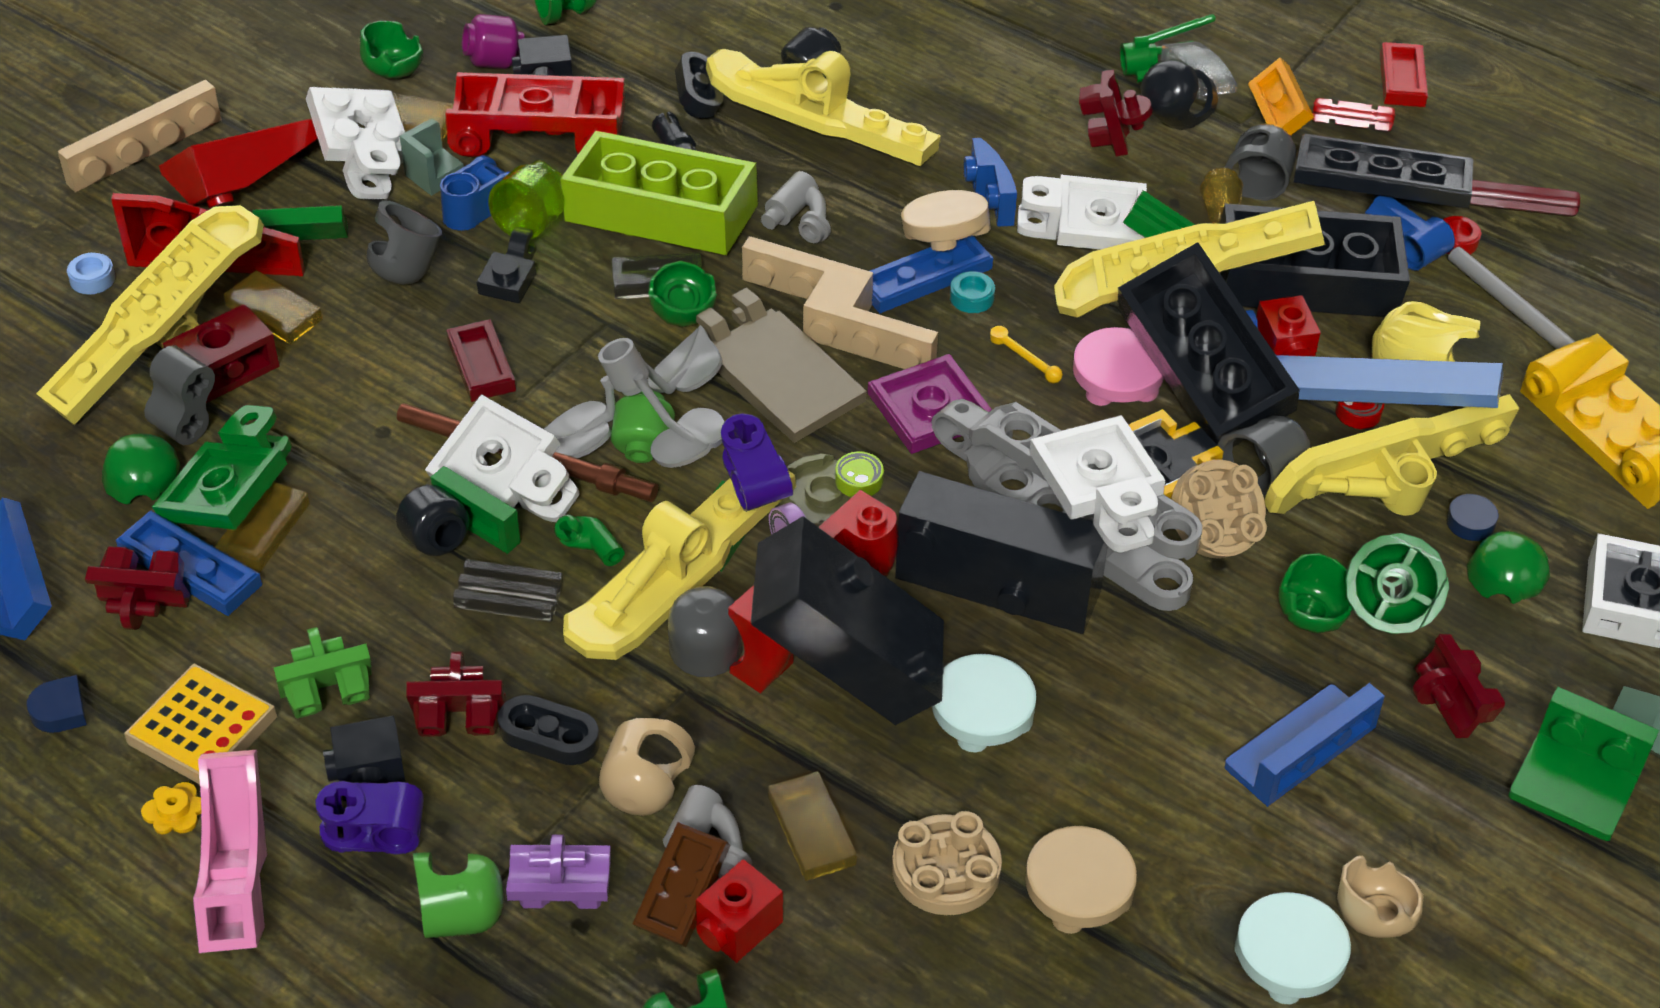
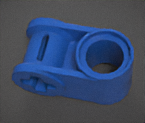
(467, 193)

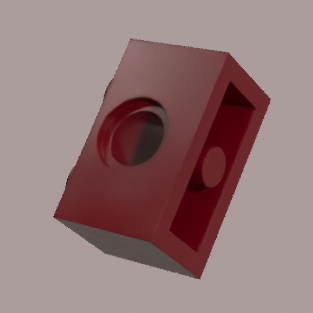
(233, 346)

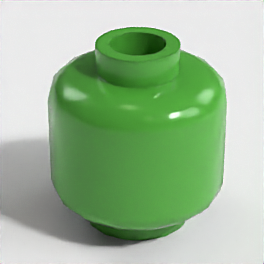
(637, 426)

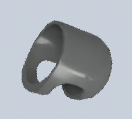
(1264, 160)
(410, 245)
(1276, 442)
(702, 633)

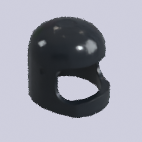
(1173, 89)

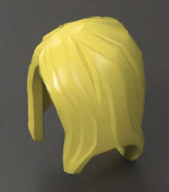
(1420, 333)

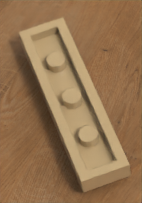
(139, 135)

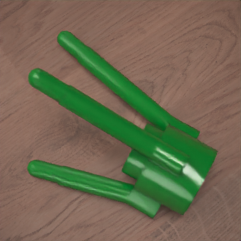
(1142, 53)

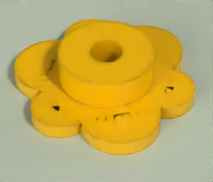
(173, 809)

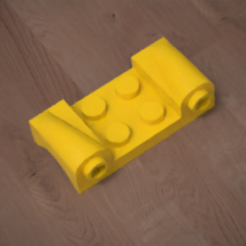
(1601, 411)

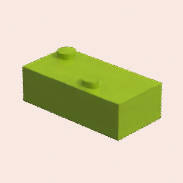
(660, 192)

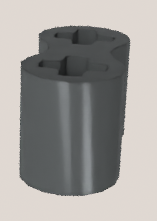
(179, 395)

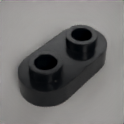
(694, 86)
(551, 730)

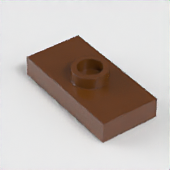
(683, 874)

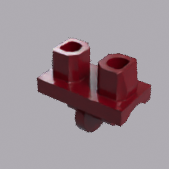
(1118, 113)
(135, 591)
(1452, 683)
(456, 690)

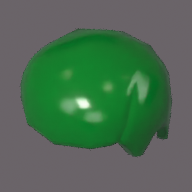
(388, 50)
(681, 293)
(139, 467)
(1509, 566)
(1315, 593)

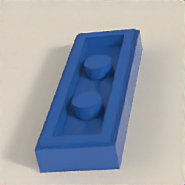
(926, 273)
(207, 571)

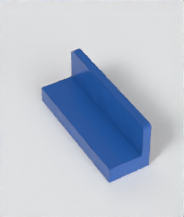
(22, 586)
(1304, 741)

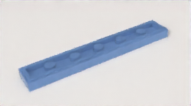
(1396, 381)

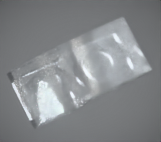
(1204, 59)

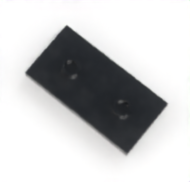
(1385, 170)

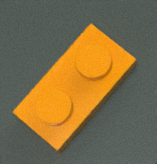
(1280, 97)

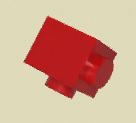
(1288, 326)
(738, 911)

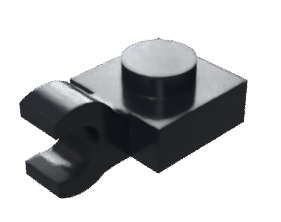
(511, 273)

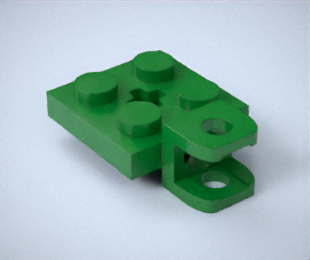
(227, 477)

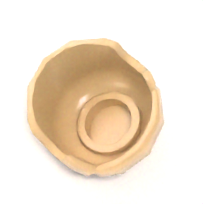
(1378, 899)

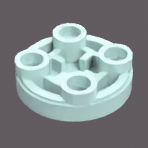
(985, 701)
(1292, 946)

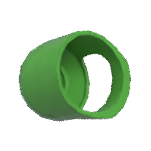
(461, 901)

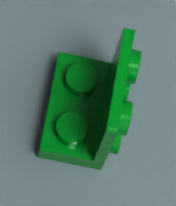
(1583, 764)

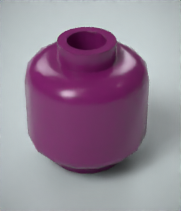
(491, 41)

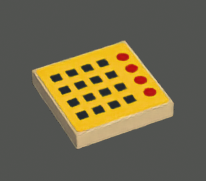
(198, 718)

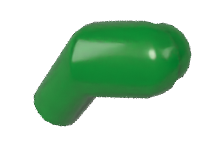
(589, 534)

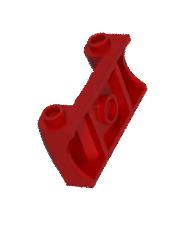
(531, 104)
(859, 525)

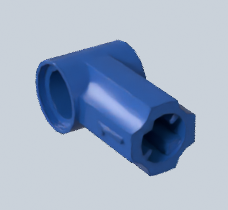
(1422, 239)

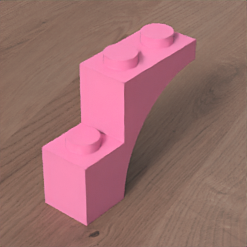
(232, 853)

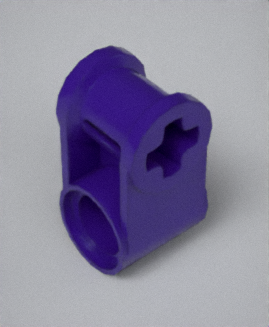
(753, 463)
(375, 817)

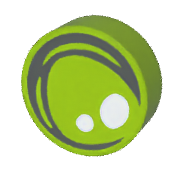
(859, 472)

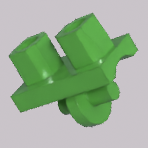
(321, 666)

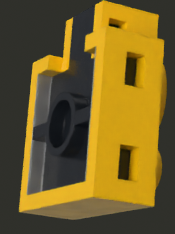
(1174, 449)

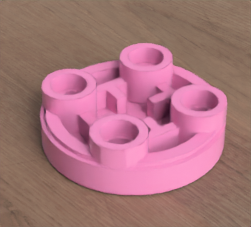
(1115, 367)

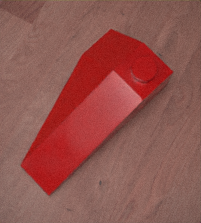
(227, 165)
(152, 222)

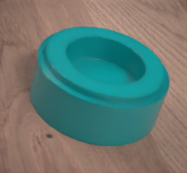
(972, 292)

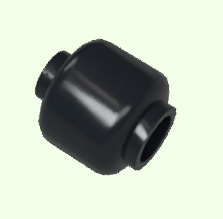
(808, 45)
(432, 520)

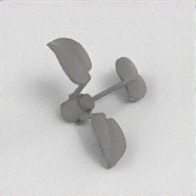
(684, 369)

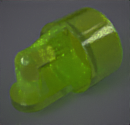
(527, 198)

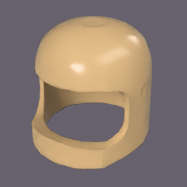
(635, 783)

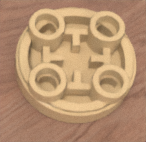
(946, 218)
(1227, 505)
(946, 863)
(1080, 878)

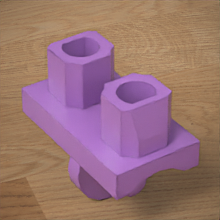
(559, 874)

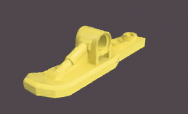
(818, 103)
(1096, 276)
(153, 307)
(1389, 460)
(677, 556)

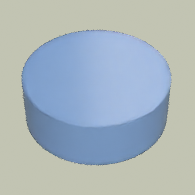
(91, 273)

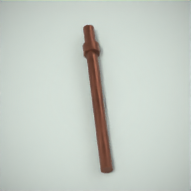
(607, 477)

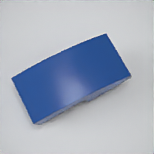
(992, 180)

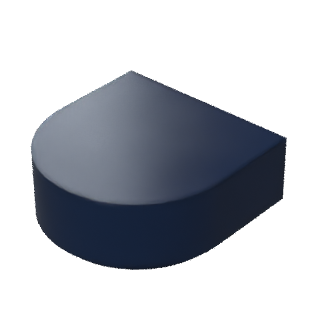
(57, 705)

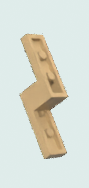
(837, 304)

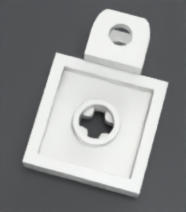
(368, 151)
(1072, 210)
(526, 468)
(1118, 494)

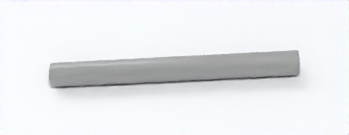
(1509, 298)

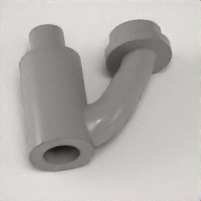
(791, 199)
(705, 809)

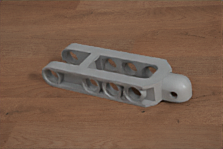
(997, 457)

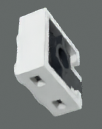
(1623, 591)

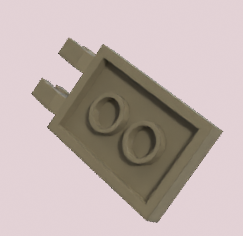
(780, 368)

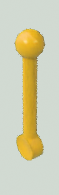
(999, 336)

